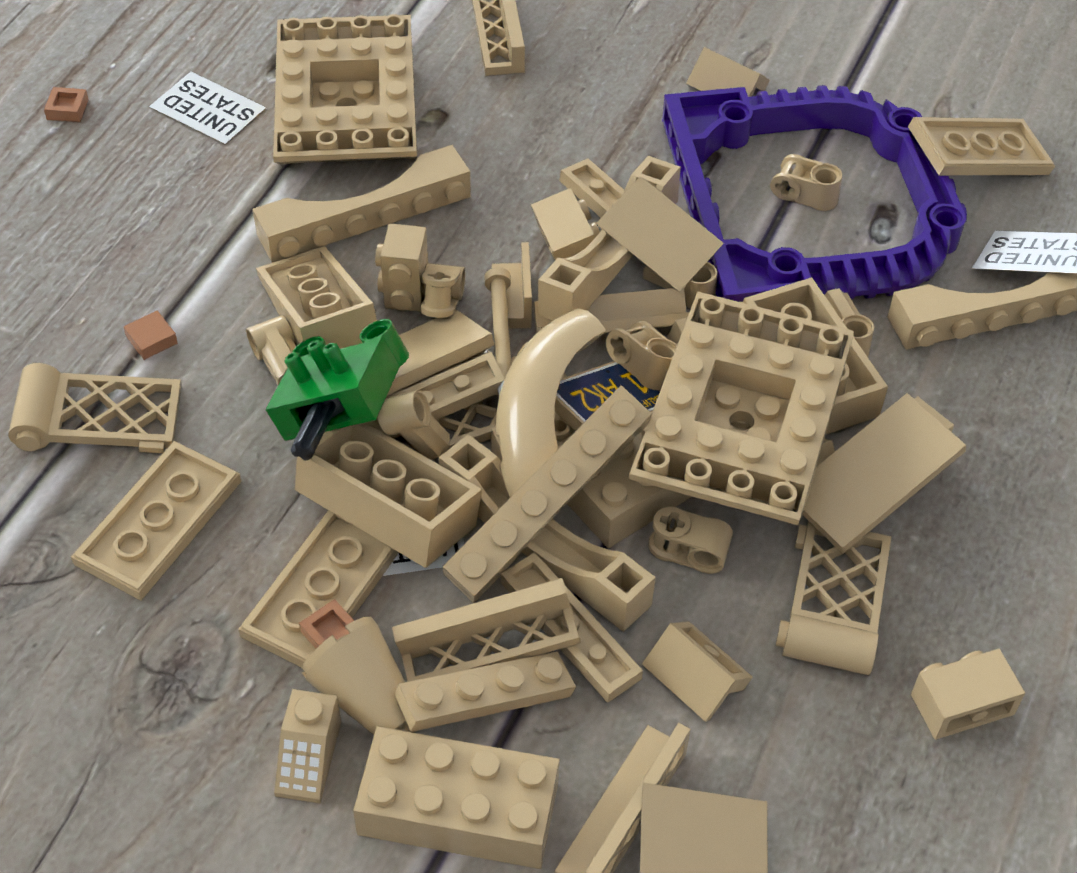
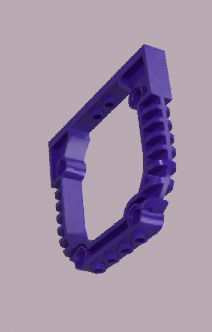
(710, 119)

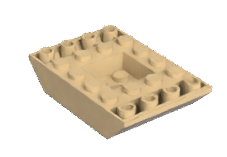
(344, 90)
(752, 369)

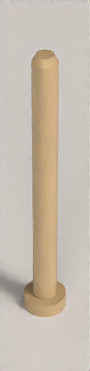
(498, 281)

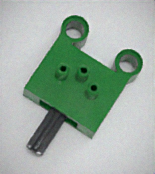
(335, 386)

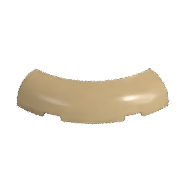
(530, 394)

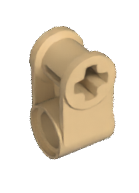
(810, 182)
(442, 289)
(642, 353)
(693, 542)

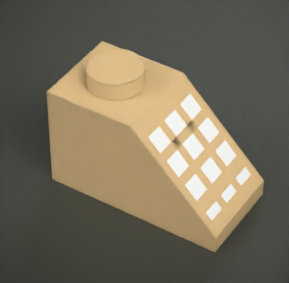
(307, 745)

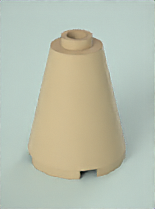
(360, 674)

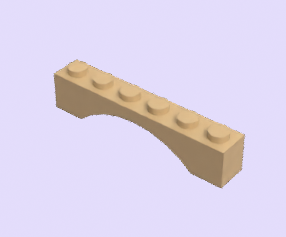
(300, 226)
(582, 278)
(936, 314)
(546, 493)
(599, 576)

